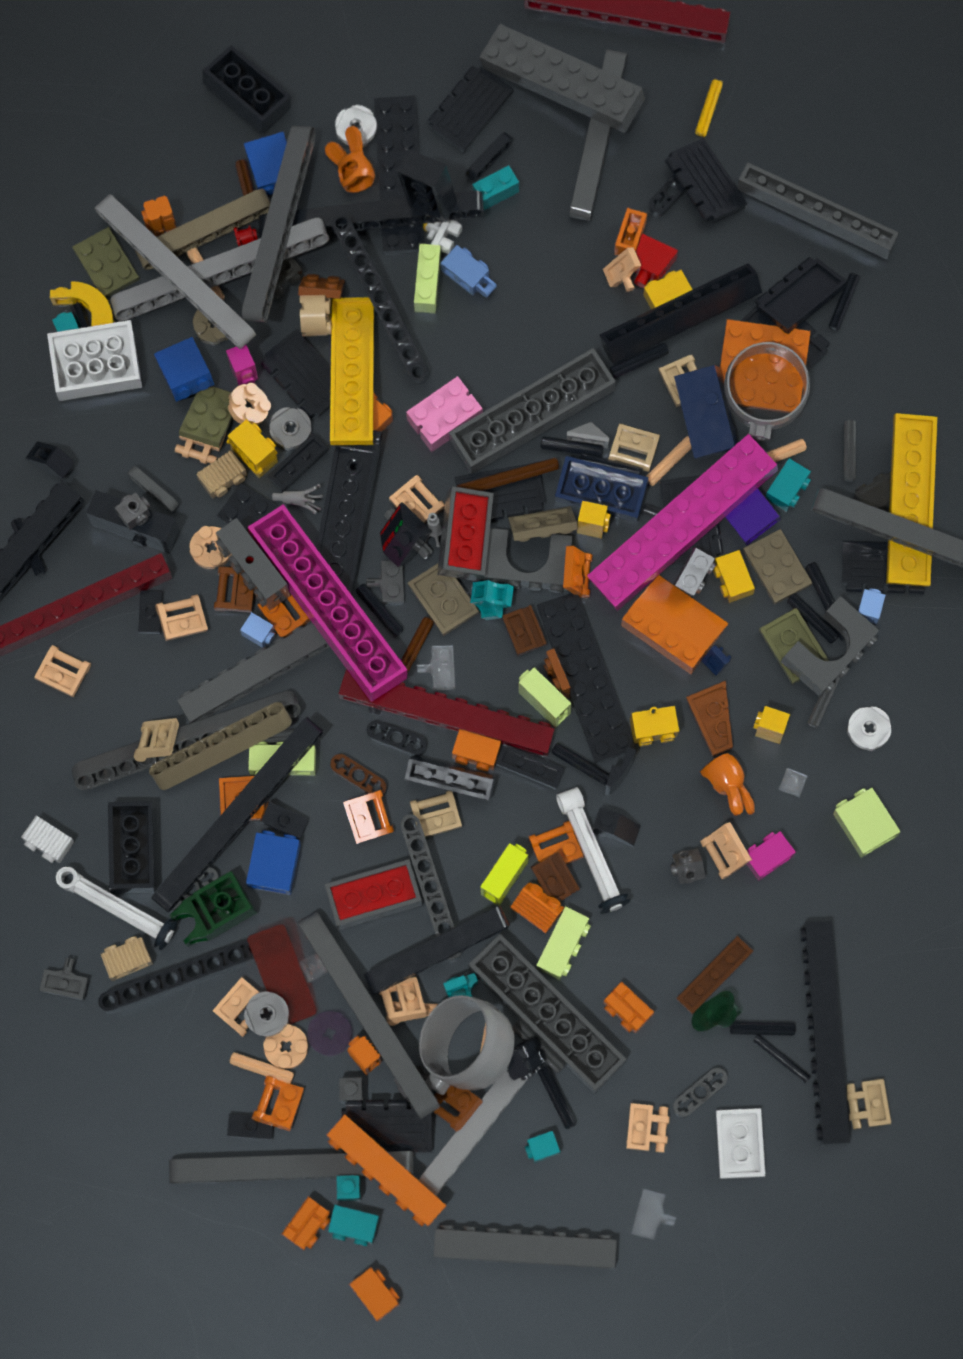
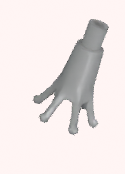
(300, 498)
(436, 526)

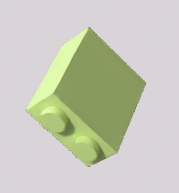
(544, 697)
(866, 821)

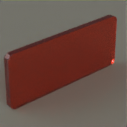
(282, 971)

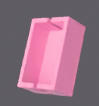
(443, 413)

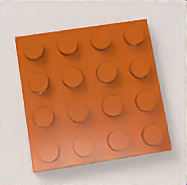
(764, 379)

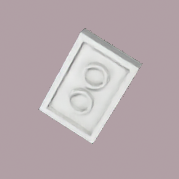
(740, 1143)

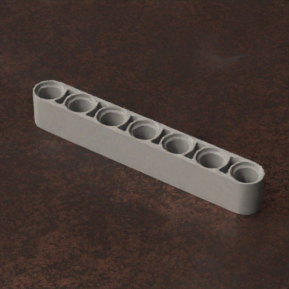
(471, 1133)

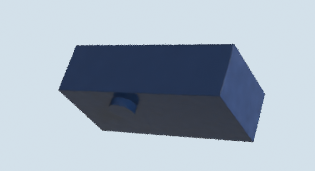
(706, 412)
(602, 485)

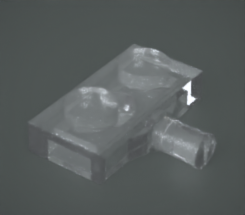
(440, 667)
(650, 1215)

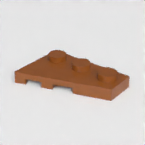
(712, 717)

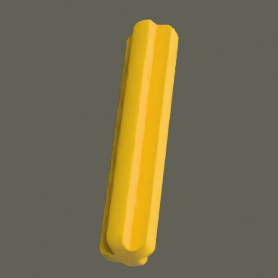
(708, 108)

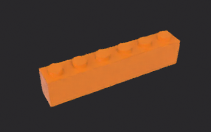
(386, 1170)

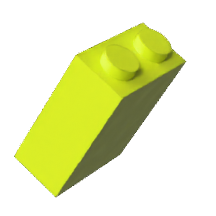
(504, 874)

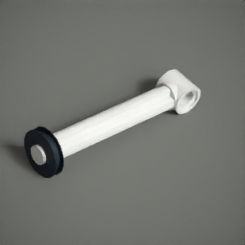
(572, 805)
(160, 931)

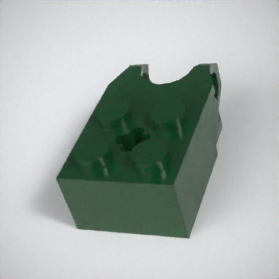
(208, 909)

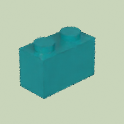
(497, 186)
(788, 485)
(353, 1225)

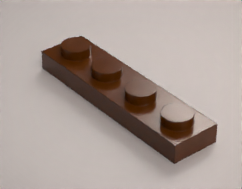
(714, 975)

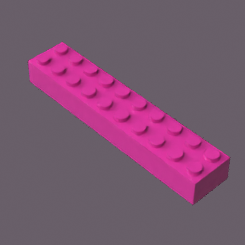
(683, 522)
(328, 603)

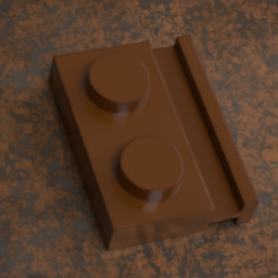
(524, 630)
(555, 877)

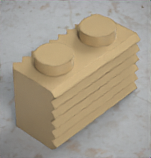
(222, 474)
(126, 958)

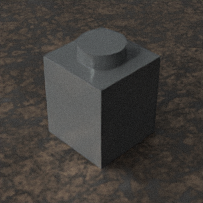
(350, 1089)

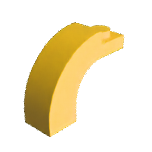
(88, 297)

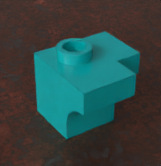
(491, 598)
(460, 985)

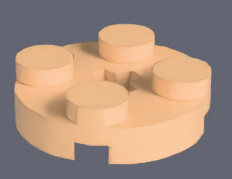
(252, 394)
(198, 548)
(286, 1059)

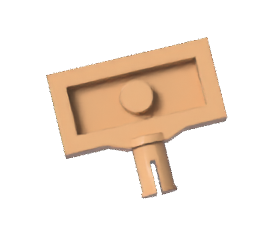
(622, 268)

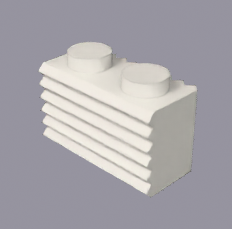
(47, 839)

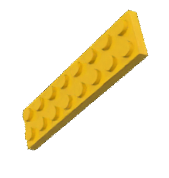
(352, 371)
(912, 493)

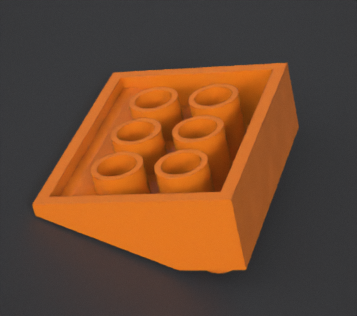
(674, 624)

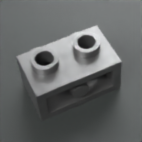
(694, 570)

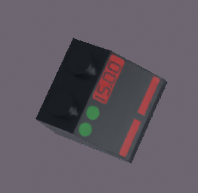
(403, 535)

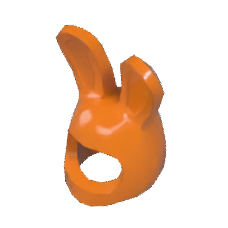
(353, 168)
(728, 779)

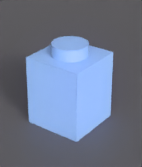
(871, 605)
(258, 630)

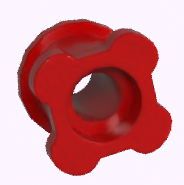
(245, 236)

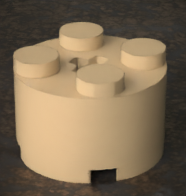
(314, 315)

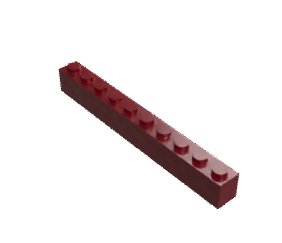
(645, 14)
(83, 603)
(455, 715)

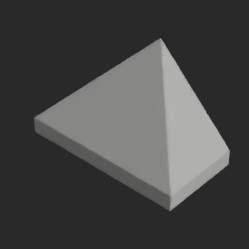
(588, 434)

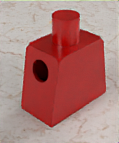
(654, 259)

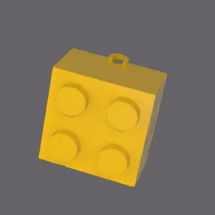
(253, 448)
(652, 727)

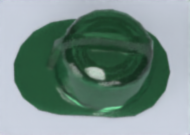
(718, 1012)

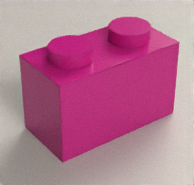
(242, 365)
(769, 855)

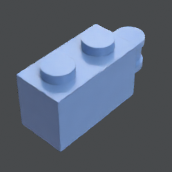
(467, 271)

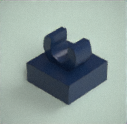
(716, 660)

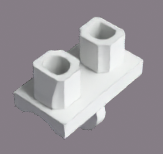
(451, 227)

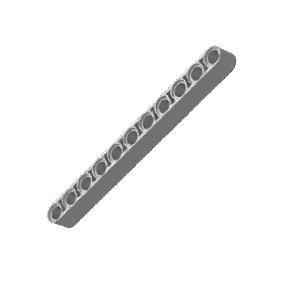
(175, 271)
(214, 271)

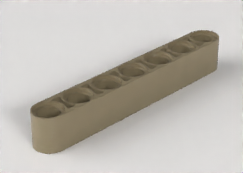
(214, 224)
(220, 745)

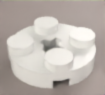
(351, 116)
(868, 715)

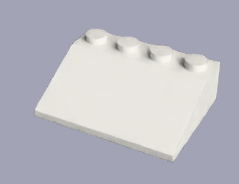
(94, 360)

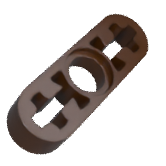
(357, 767)

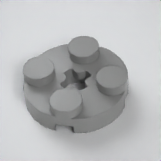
(292, 417)
(262, 1026)

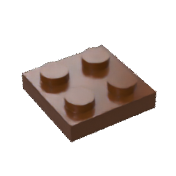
(313, 285)
(554, 669)

